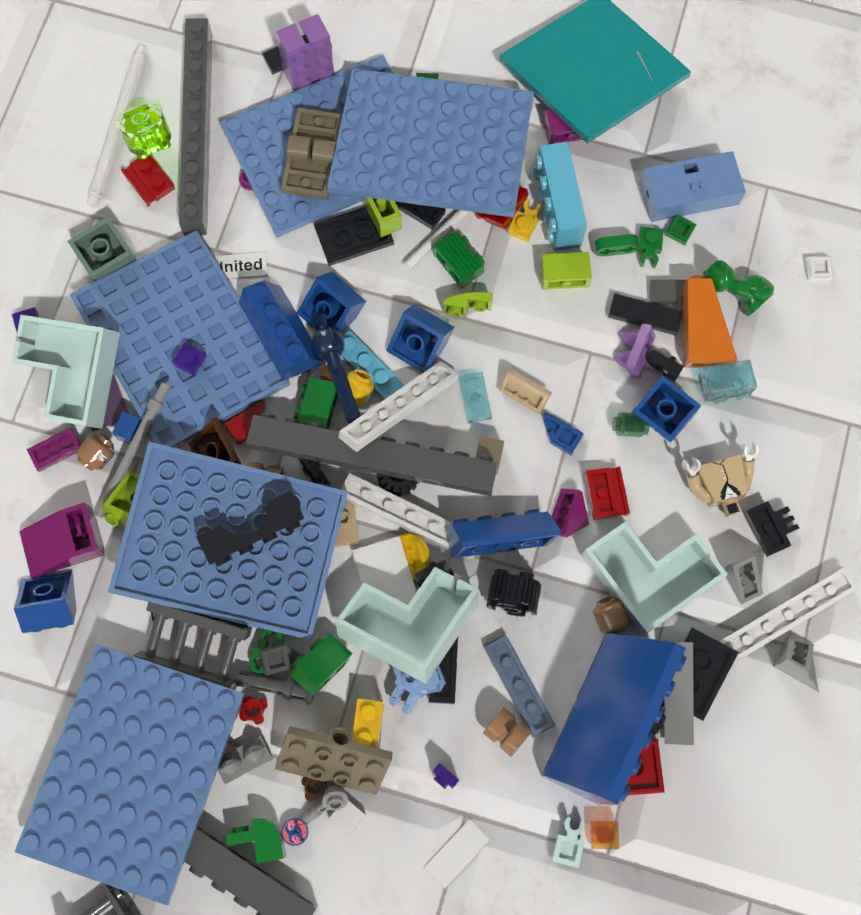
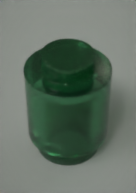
(629, 425)

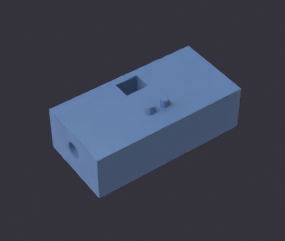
(692, 186)

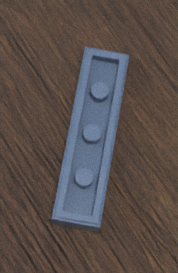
(519, 685)

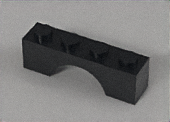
(220, 543)

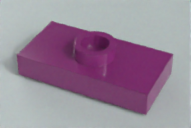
(54, 449)

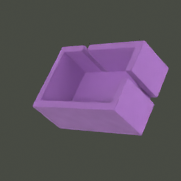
(305, 62)

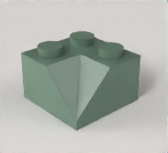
(101, 249)

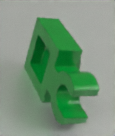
(650, 243)

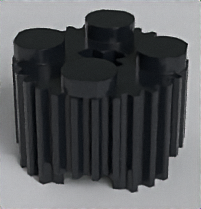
(514, 593)

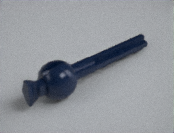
(328, 346)

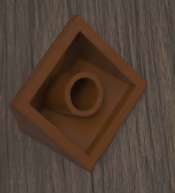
(214, 443)

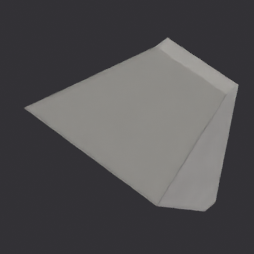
(746, 576)
(798, 661)

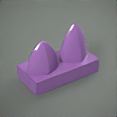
(642, 342)

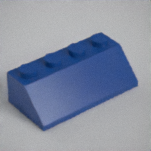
(279, 329)
(501, 534)

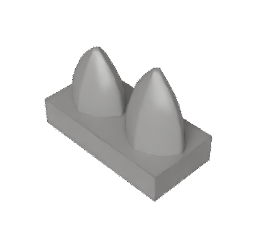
(244, 759)

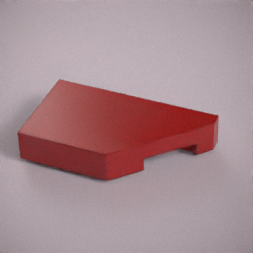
(240, 425)

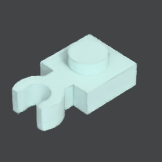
(568, 847)

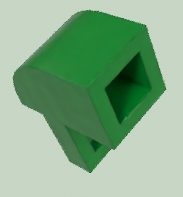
(266, 837)

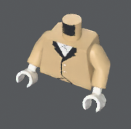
(723, 480)

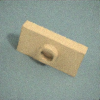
(525, 391)
(348, 527)

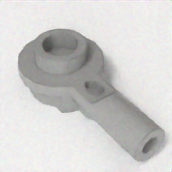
(332, 799)

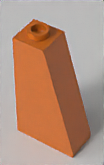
(704, 326)

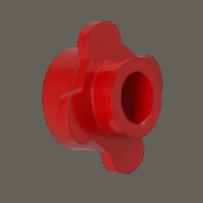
(248, 704)

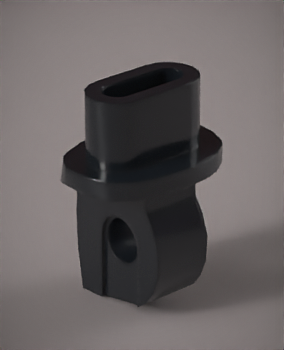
(669, 367)
(421, 575)

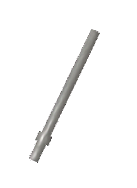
(154, 406)

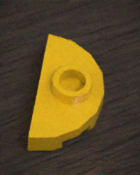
(416, 552)

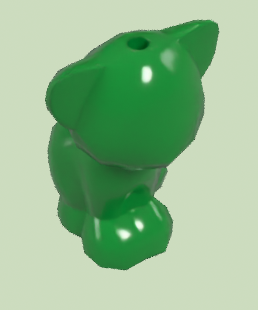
(751, 290)

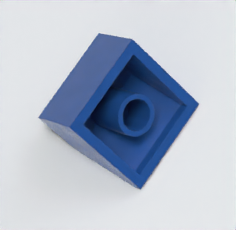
(331, 297)
(419, 338)
(666, 409)
(46, 602)

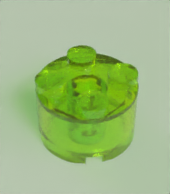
(145, 130)

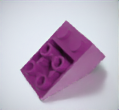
(61, 540)

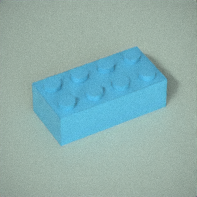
(560, 196)

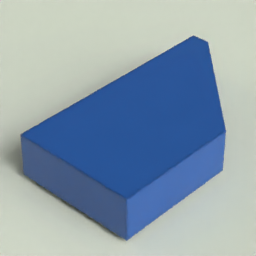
(561, 434)

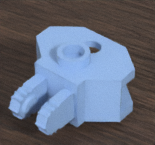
(415, 687)

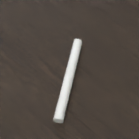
(435, 238)

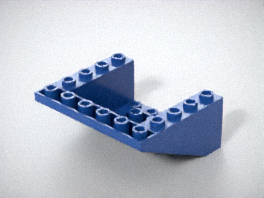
(614, 717)

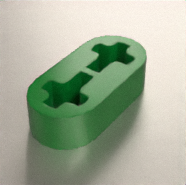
(616, 245)
(262, 644)

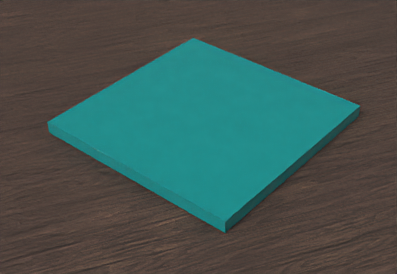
(590, 67)

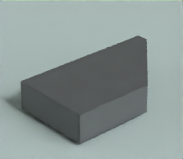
(666, 291)
(277, 659)

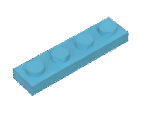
(361, 358)

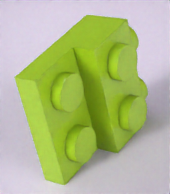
(119, 503)

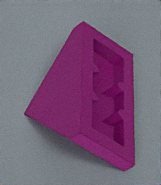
(570, 512)

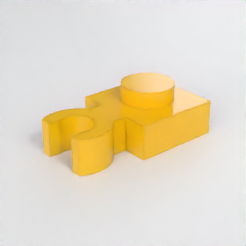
(524, 223)

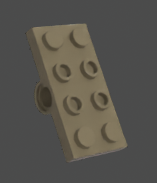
(311, 153)
(333, 759)

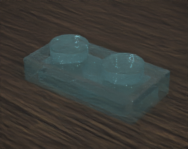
(475, 397)

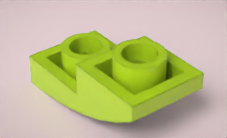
(457, 305)

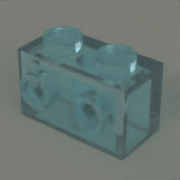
(727, 381)

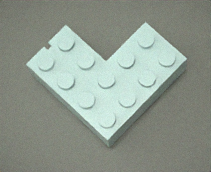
(80, 363)
(647, 587)
(413, 634)

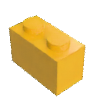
(368, 722)

